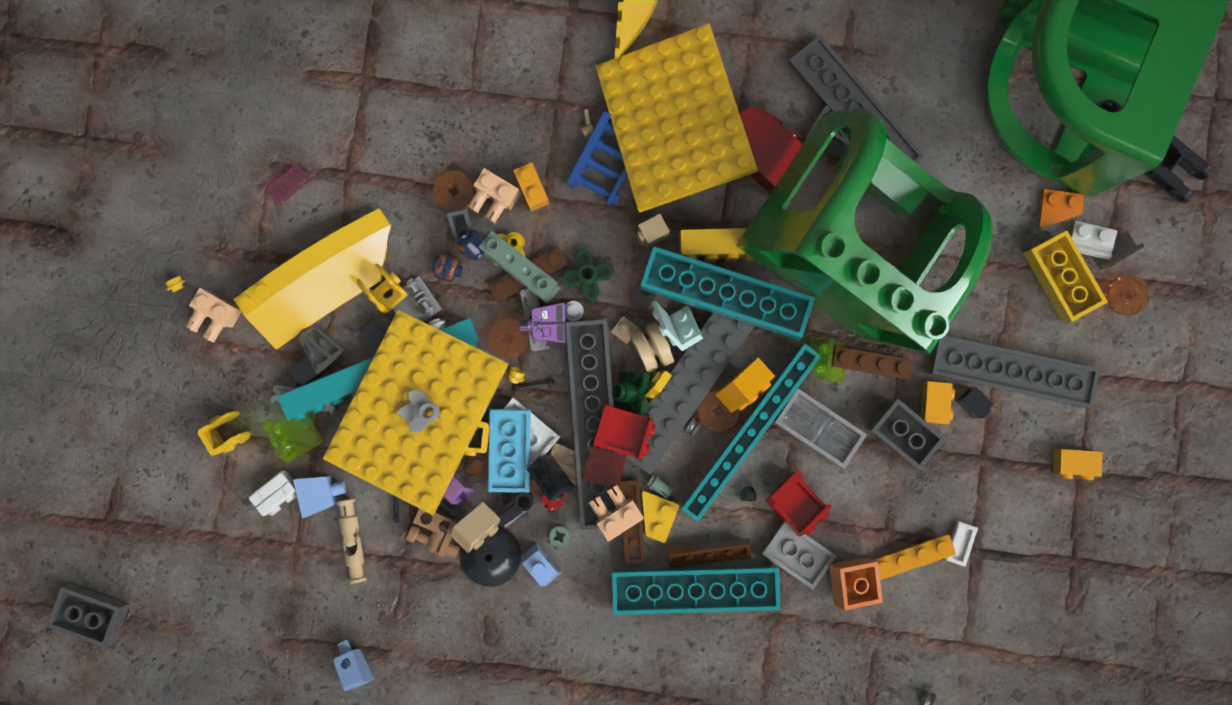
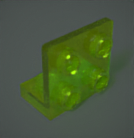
(824, 369)
(292, 438)

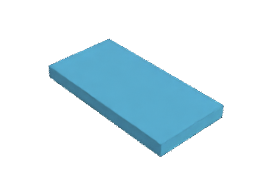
(509, 450)

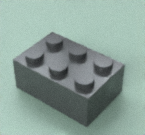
(906, 434)
(88, 615)

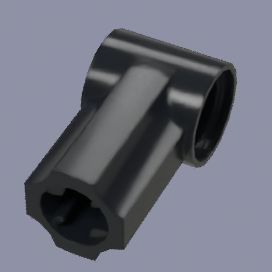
(514, 509)

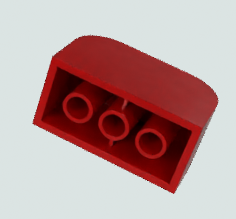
(770, 145)

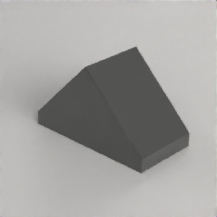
(459, 220)

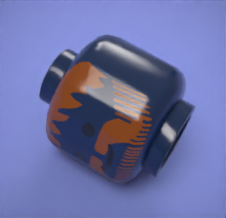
(469, 243)
(446, 267)

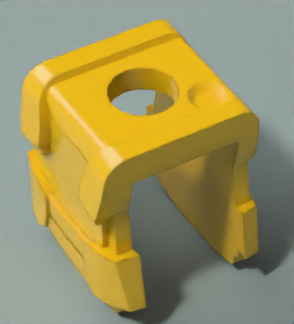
(377, 295)
(210, 432)
(471, 451)

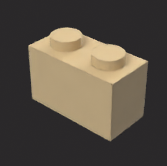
(652, 231)
(475, 527)

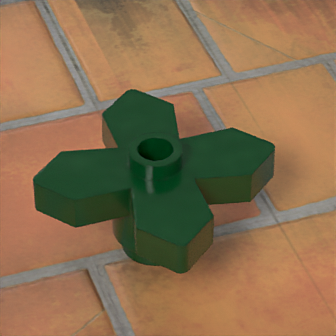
(576, 277)
(631, 391)

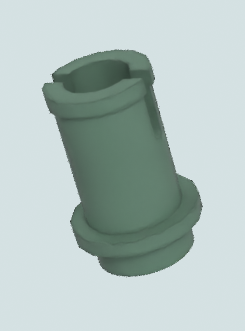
(659, 486)

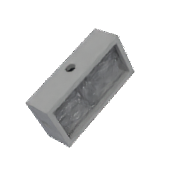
(820, 428)

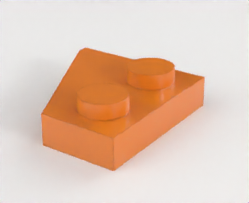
(1058, 206)

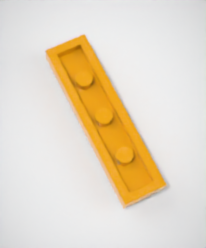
(915, 556)

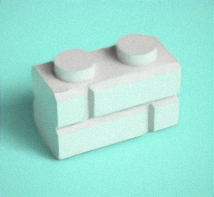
(274, 493)

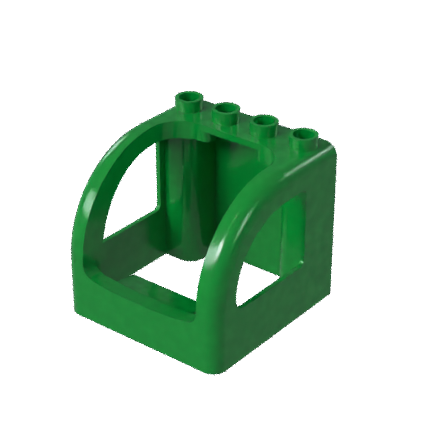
(1130, 53)
(827, 260)

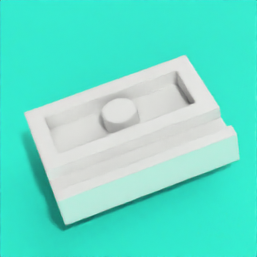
(1093, 239)

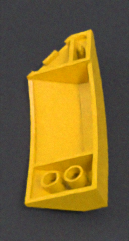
(631, 21)
(317, 280)

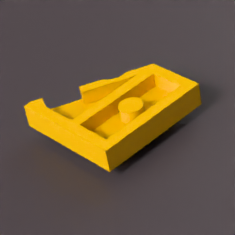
(657, 383)
(658, 516)

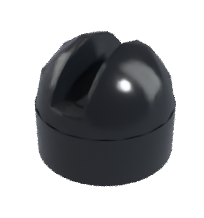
(748, 494)

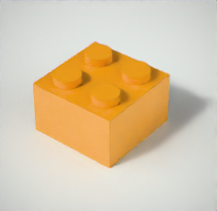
(746, 386)

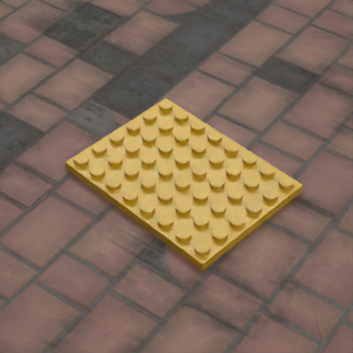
(675, 118)
(377, 441)

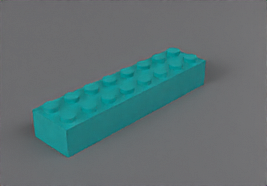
(727, 293)
(696, 589)

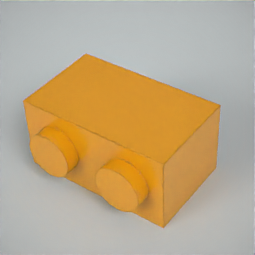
(531, 187)
(937, 402)
(1077, 463)

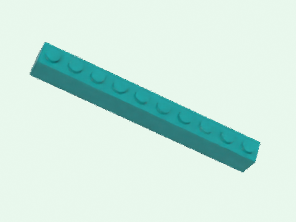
(347, 381)
(750, 432)

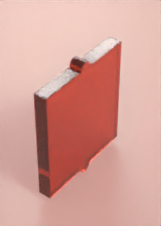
(604, 467)

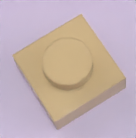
(623, 329)

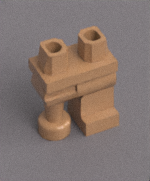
(440, 538)

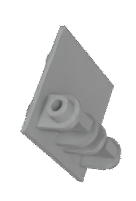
(419, 301)

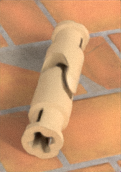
(349, 528)

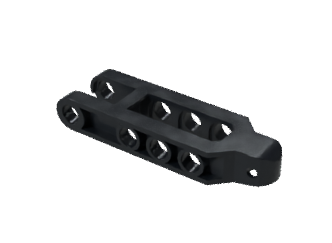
(1176, 154)

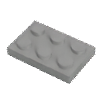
(799, 555)

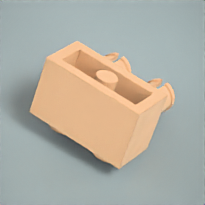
(493, 187)
(219, 310)
(620, 519)

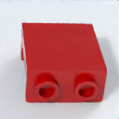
(624, 432)
(798, 505)

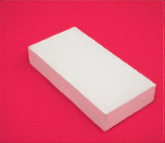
(962, 540)

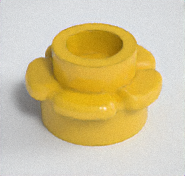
(175, 284)
(515, 375)

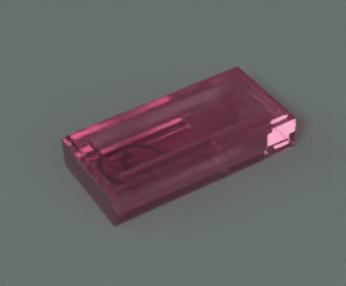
(288, 184)

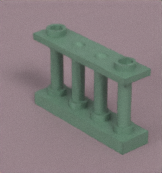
(519, 267)

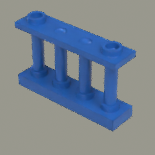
(586, 160)

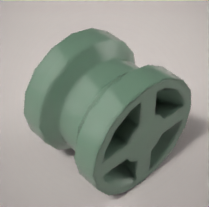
(559, 532)

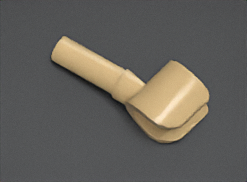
(588, 129)

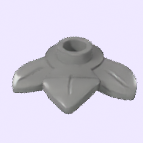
(416, 411)

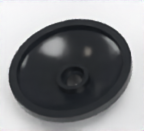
(503, 566)

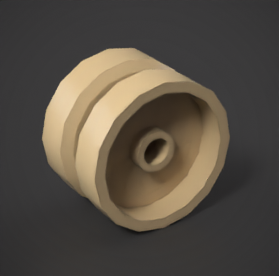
(654, 346)

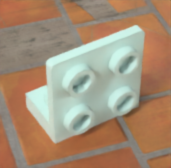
(679, 327)

